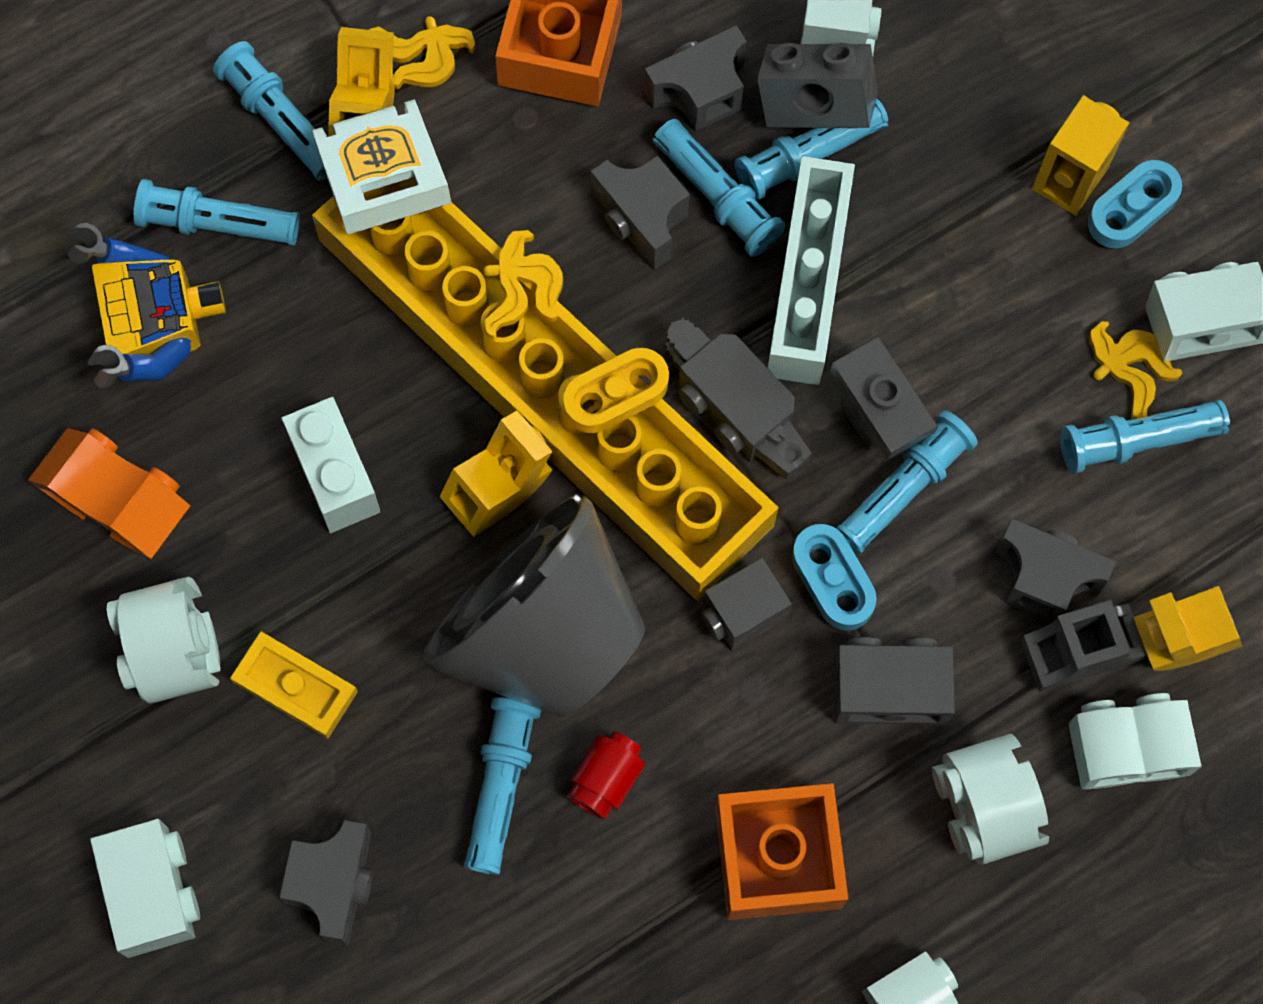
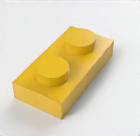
(294, 685)

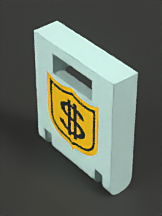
(376, 153)

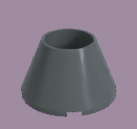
(547, 619)

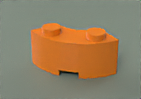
(100, 485)

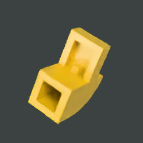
(363, 74)
(499, 476)
(1187, 629)

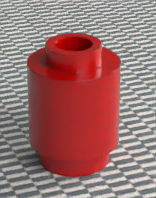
(606, 774)

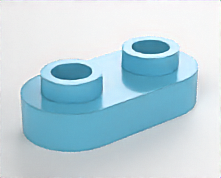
(1131, 206)
(834, 579)

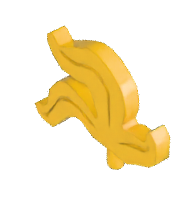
(439, 58)
(533, 269)
(1132, 348)

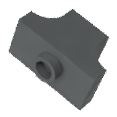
(700, 79)
(641, 206)
(881, 400)
(1049, 569)
(1083, 645)
(330, 880)

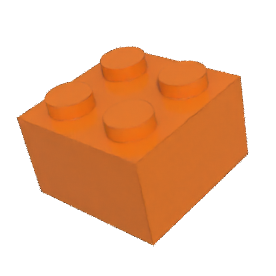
(558, 47)
(781, 851)

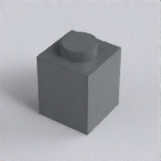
(745, 605)

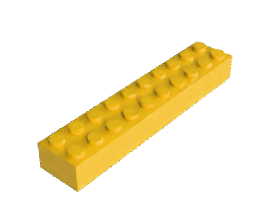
(644, 472)

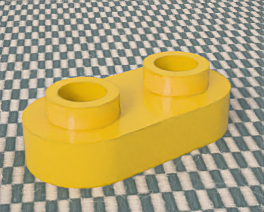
(613, 390)

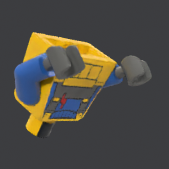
(143, 308)

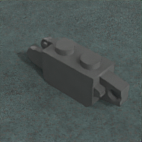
(737, 396)

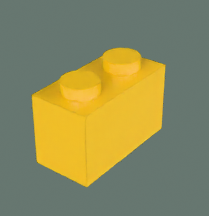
(1080, 154)

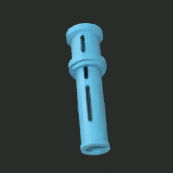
(260, 95)
(785, 155)
(732, 202)
(187, 216)
(1121, 438)
(922, 465)
(504, 760)

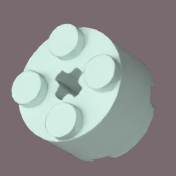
(164, 641)
(992, 800)

